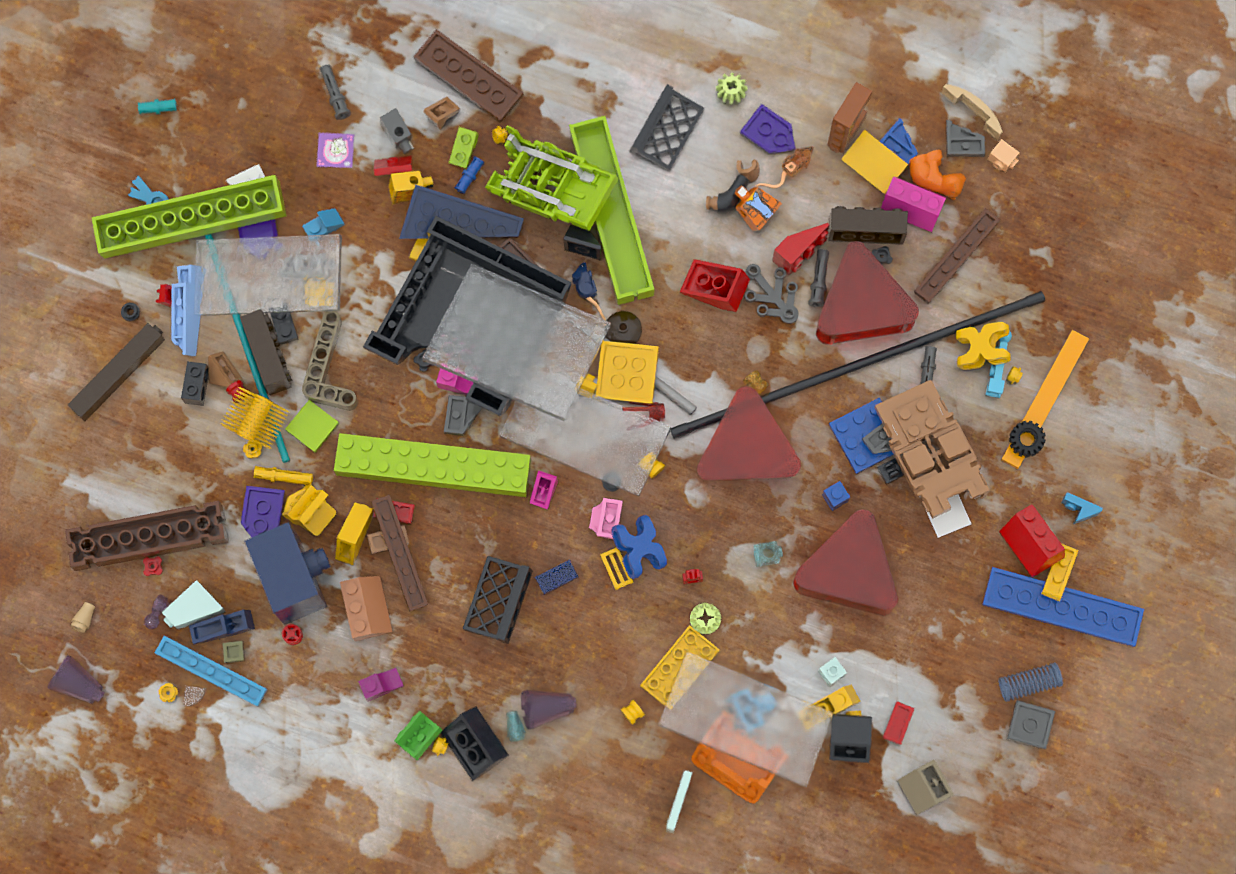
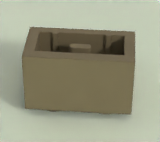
(925, 787)

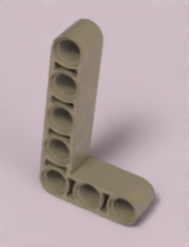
(323, 365)

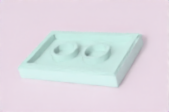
(678, 801)

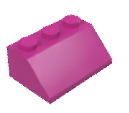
(921, 204)

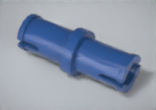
(469, 175)

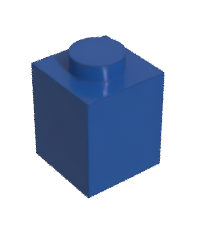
(836, 496)

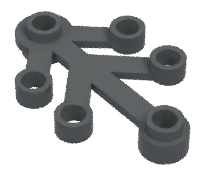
(773, 295)

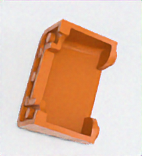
(738, 776)

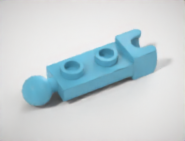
(995, 384)

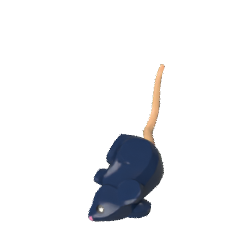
(585, 285)

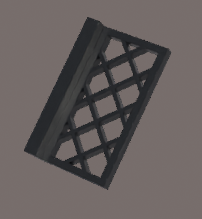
(656, 116)
(513, 605)

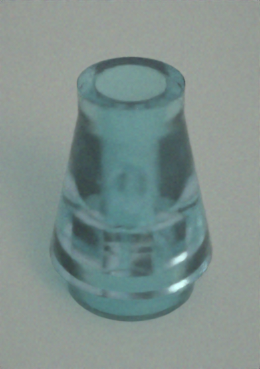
(515, 728)

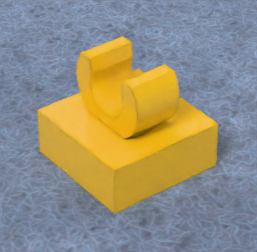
(588, 384)

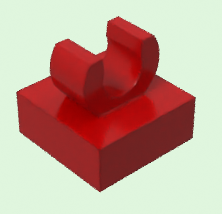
(165, 295)

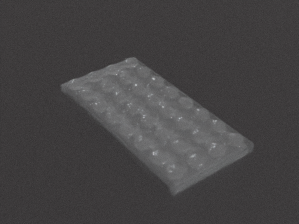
(268, 275)
(592, 439)
(745, 719)

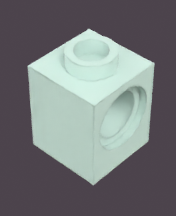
(832, 672)

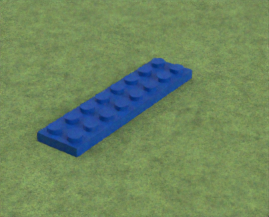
(1074, 611)

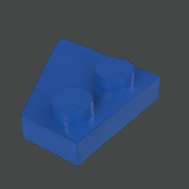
(900, 142)

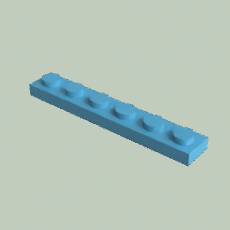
(211, 671)

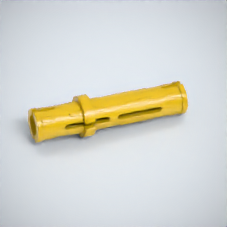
(283, 475)

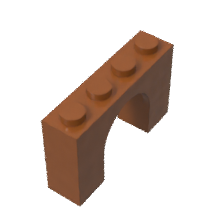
(849, 118)

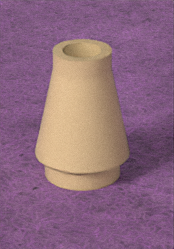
(82, 619)

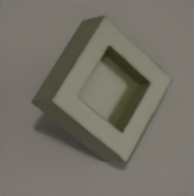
(233, 652)

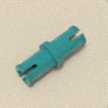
(157, 106)

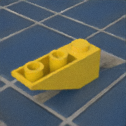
(839, 700)

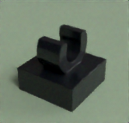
(890, 471)

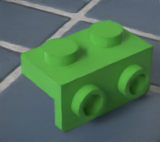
(418, 735)

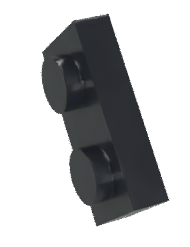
(284, 327)

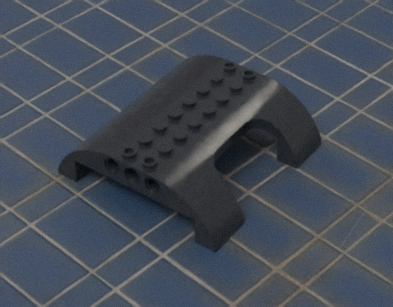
(434, 284)

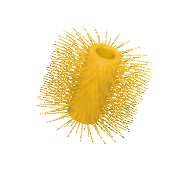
(254, 418)

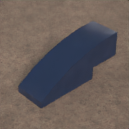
(222, 626)

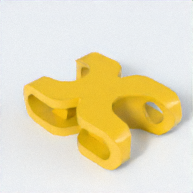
(983, 346)

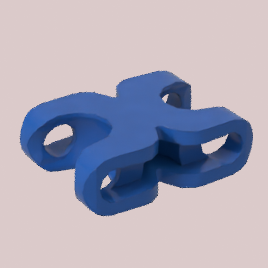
(639, 546)

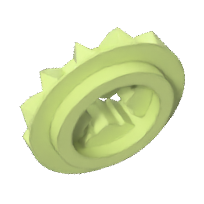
(699, 625)

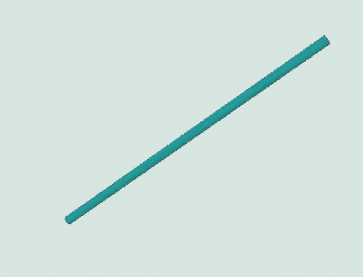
(257, 377)

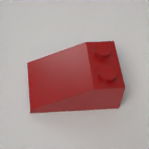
(716, 284)

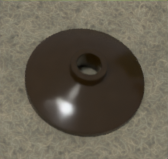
(632, 332)

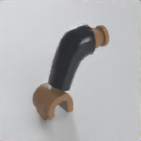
(728, 200)

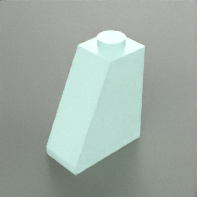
(192, 607)

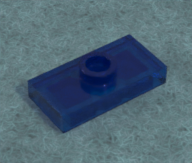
(556, 577)

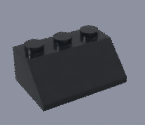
(474, 743)

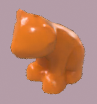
(926, 174)

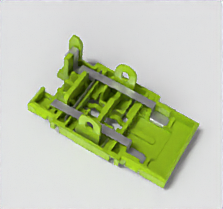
(580, 189)

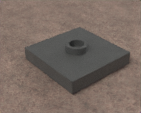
(1030, 725)

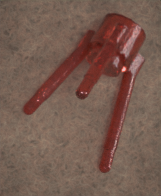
(655, 410)

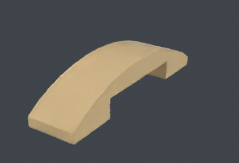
(956, 94)

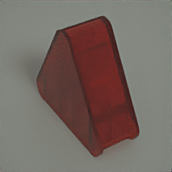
(864, 301)
(748, 444)
(851, 569)

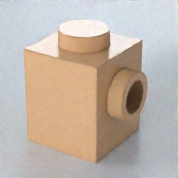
(1004, 156)

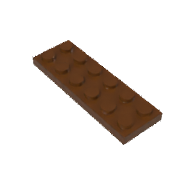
(468, 75)

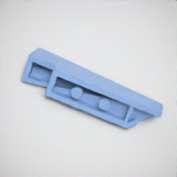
(183, 321)

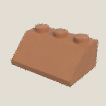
(366, 607)

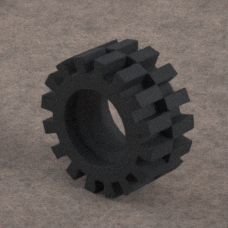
(1016, 444)

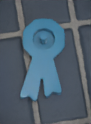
(145, 193)

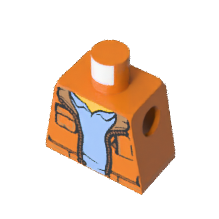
(756, 206)

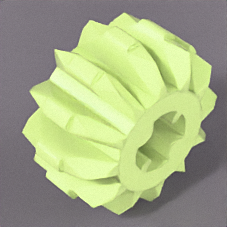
(729, 82)

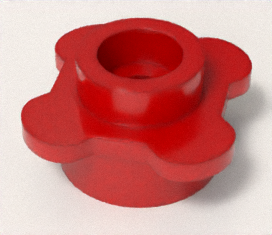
(157, 570)

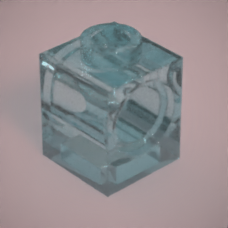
(761, 560)

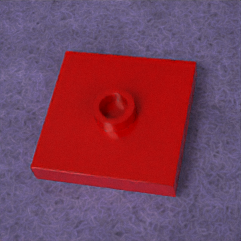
(393, 165)

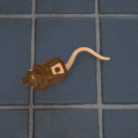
(793, 165)

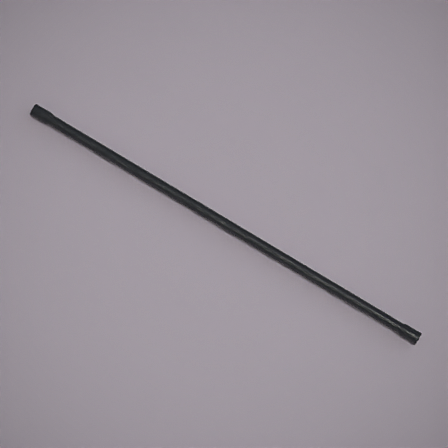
(1028, 301)

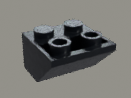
(850, 738)

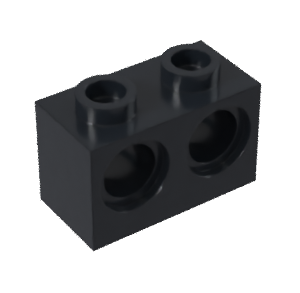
(195, 383)

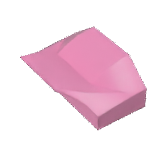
(605, 517)

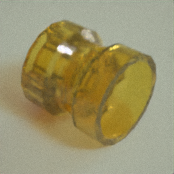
(755, 381)

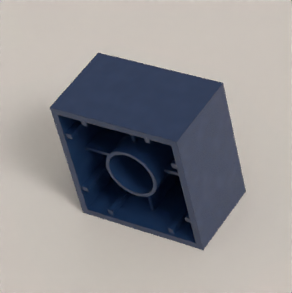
(288, 572)

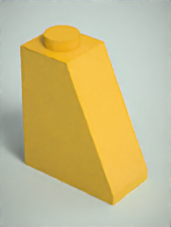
(353, 533)

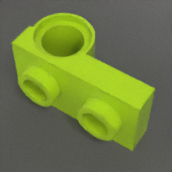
(463, 147)

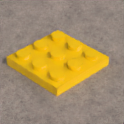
(627, 372)

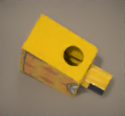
(402, 185)

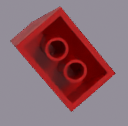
(1032, 541)

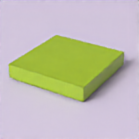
(312, 426)

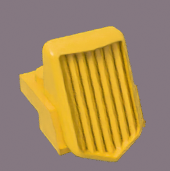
(309, 509)

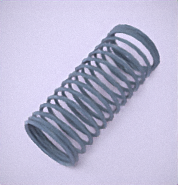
(1006, 687)

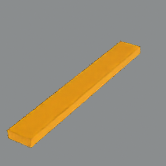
(1049, 392)

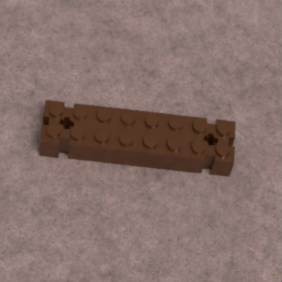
(146, 536)

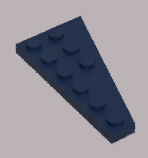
(467, 215)

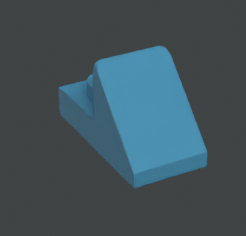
(325, 223)
(1085, 509)

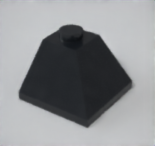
(582, 243)

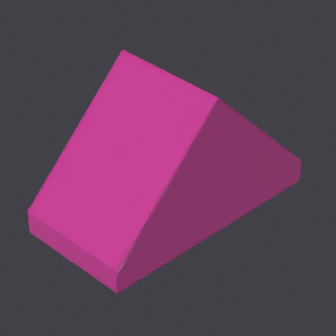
(543, 489)

